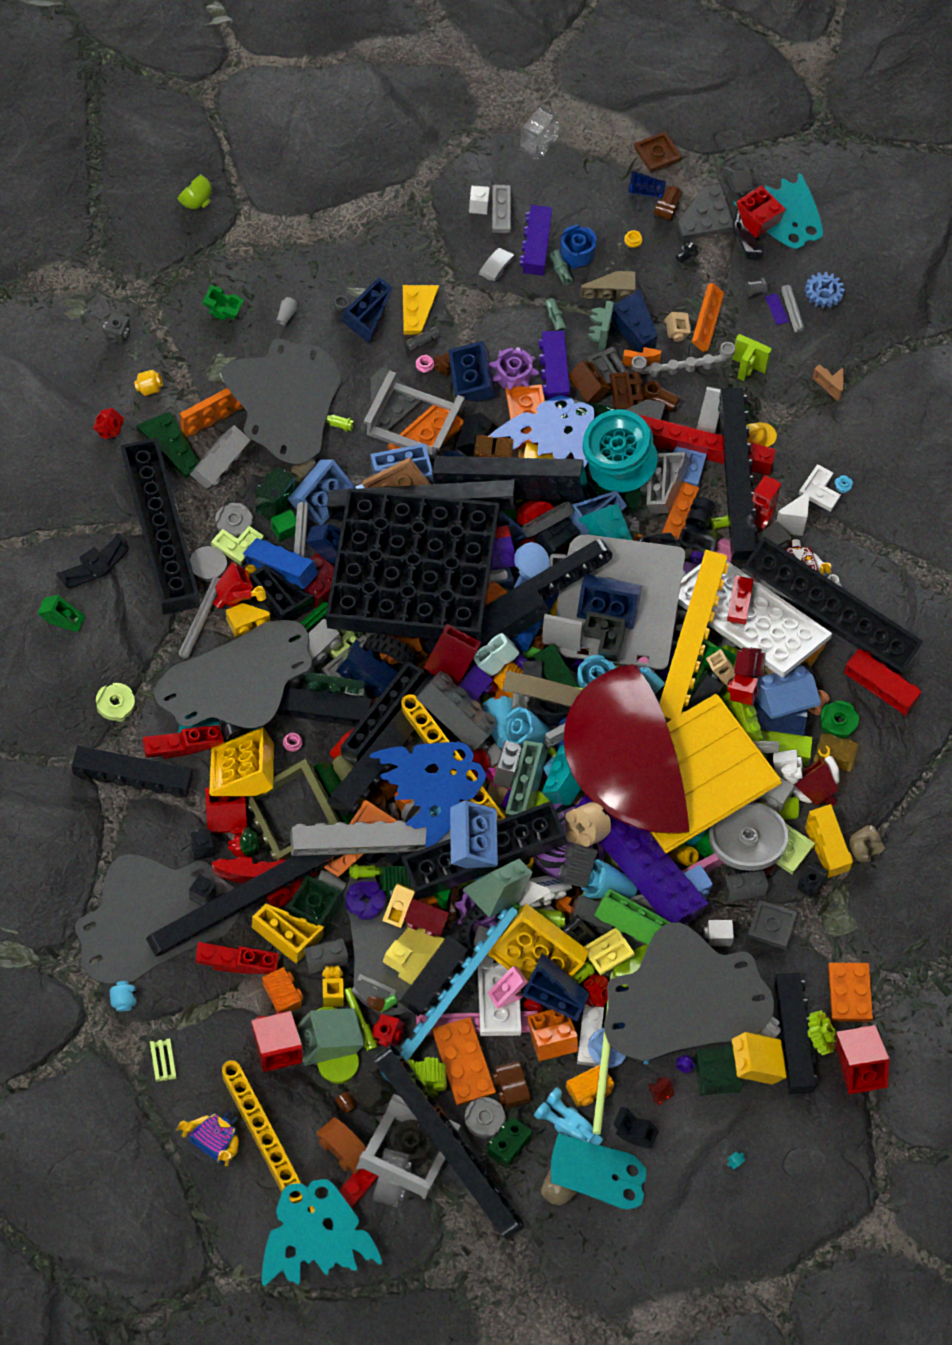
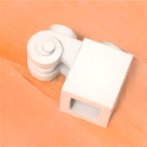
(788, 766)

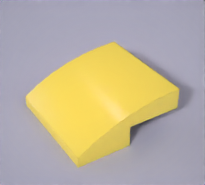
(608, 951)

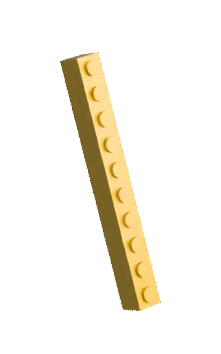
(692, 634)

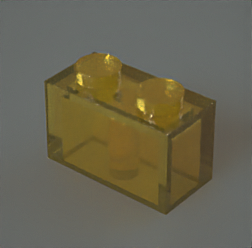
(841, 750)

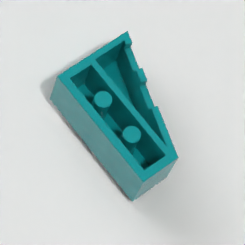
(607, 523)

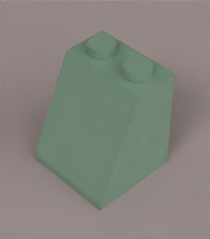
(500, 888)
(329, 1035)

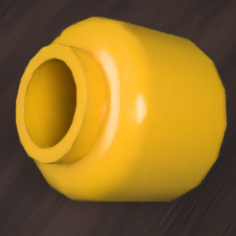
(148, 382)

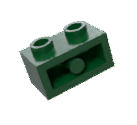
(509, 1142)

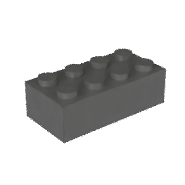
(457, 710)

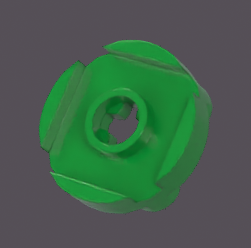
(842, 729)

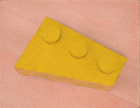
(828, 840)

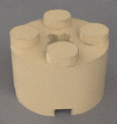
(587, 824)

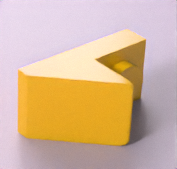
(398, 905)

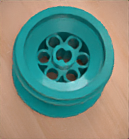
(619, 434)

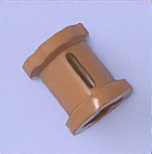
(824, 698)

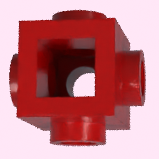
(108, 423)
(597, 987)
(388, 1030)

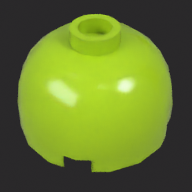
(196, 194)

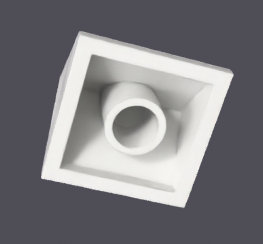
(794, 515)

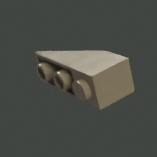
(612, 286)

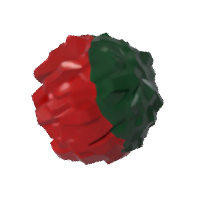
(244, 842)

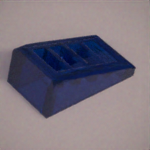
(648, 180)

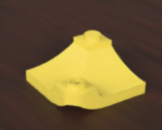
(411, 953)

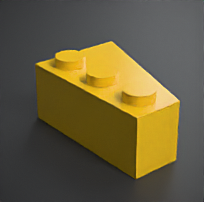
(286, 931)

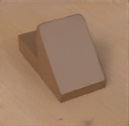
(830, 383)

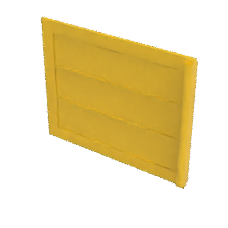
(717, 768)

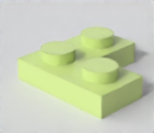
(235, 547)

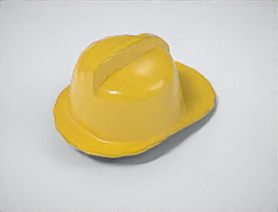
(761, 434)

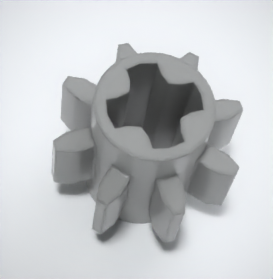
(771, 1029)

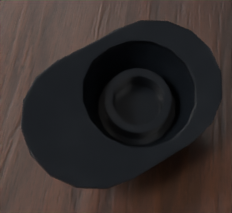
(548, 712)

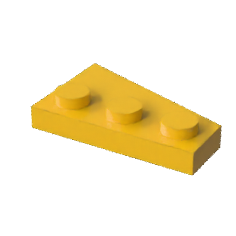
(416, 307)

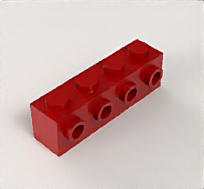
(882, 681)

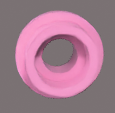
(424, 359)
(292, 737)

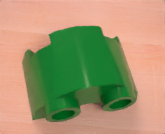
(222, 304)

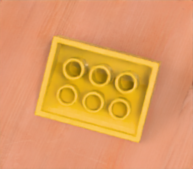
(243, 765)
(532, 935)

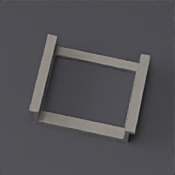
(386, 390)
(400, 1111)

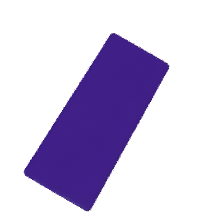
(776, 309)

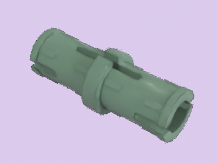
(561, 267)
(555, 315)

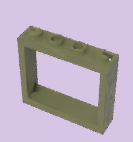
(278, 781)

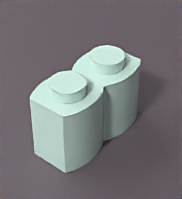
(496, 654)

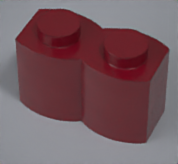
(750, 662)

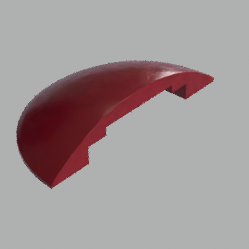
(626, 753)

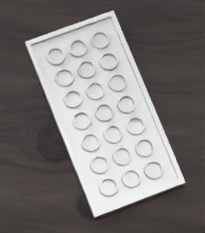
(771, 623)

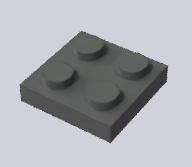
(772, 924)

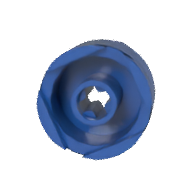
(578, 246)

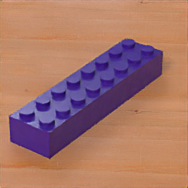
(652, 871)

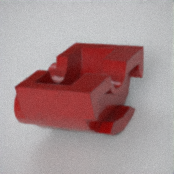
(531, 510)

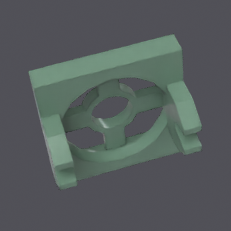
(603, 317)

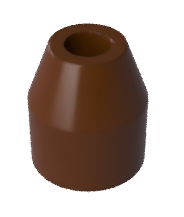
(346, 1102)

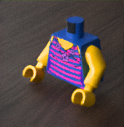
(213, 1136)

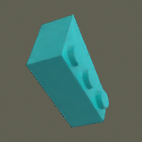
(560, 784)

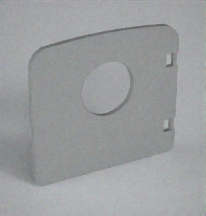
(660, 574)

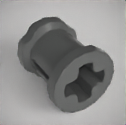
(756, 287)

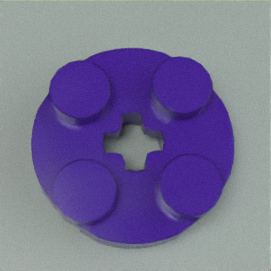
(368, 890)

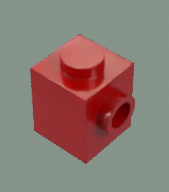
(743, 689)

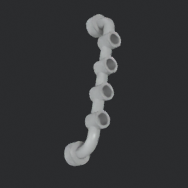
(639, 362)

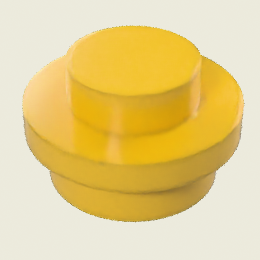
(633, 239)

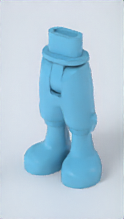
(572, 1125)

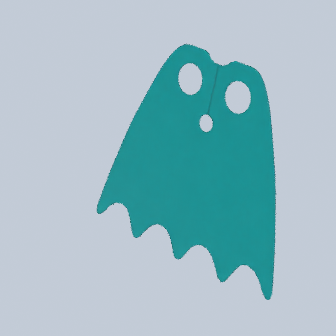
(799, 209)

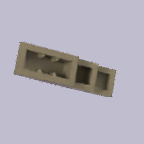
(540, 689)

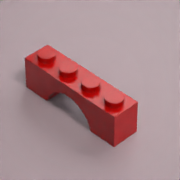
(766, 499)

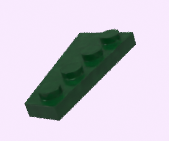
(171, 442)

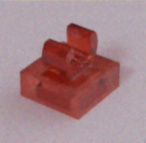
(661, 1090)

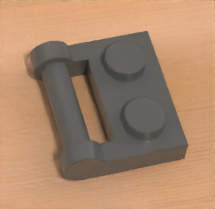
(604, 366)

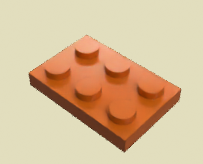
(850, 992)

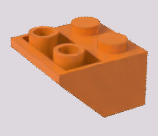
(552, 1034)

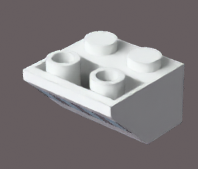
(542, 890)

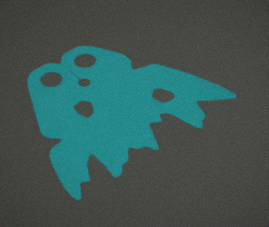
(311, 1238)

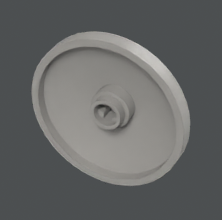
(750, 838)

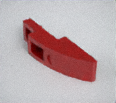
(184, 743)
(241, 868)
(238, 960)

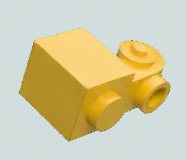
(332, 986)

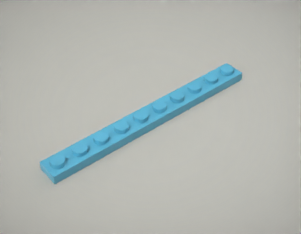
(457, 982)

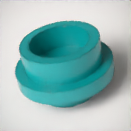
(735, 1160)

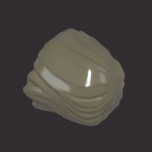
(866, 844)
(554, 1193)

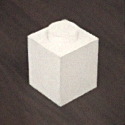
(479, 199)
(719, 932)

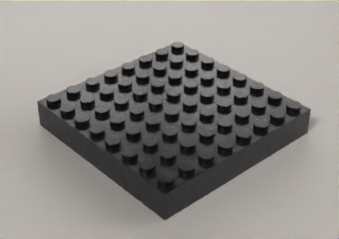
(412, 564)

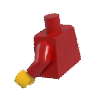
(236, 586)

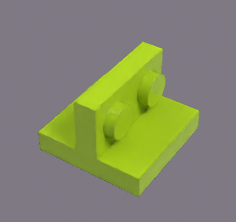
(750, 356)

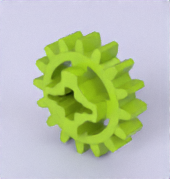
(821, 1032)

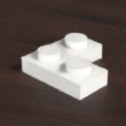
(817, 489)

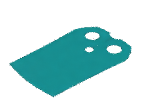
(590, 1169)

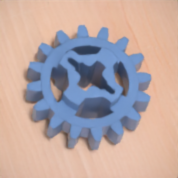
(824, 290)

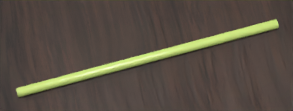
(602, 1078)

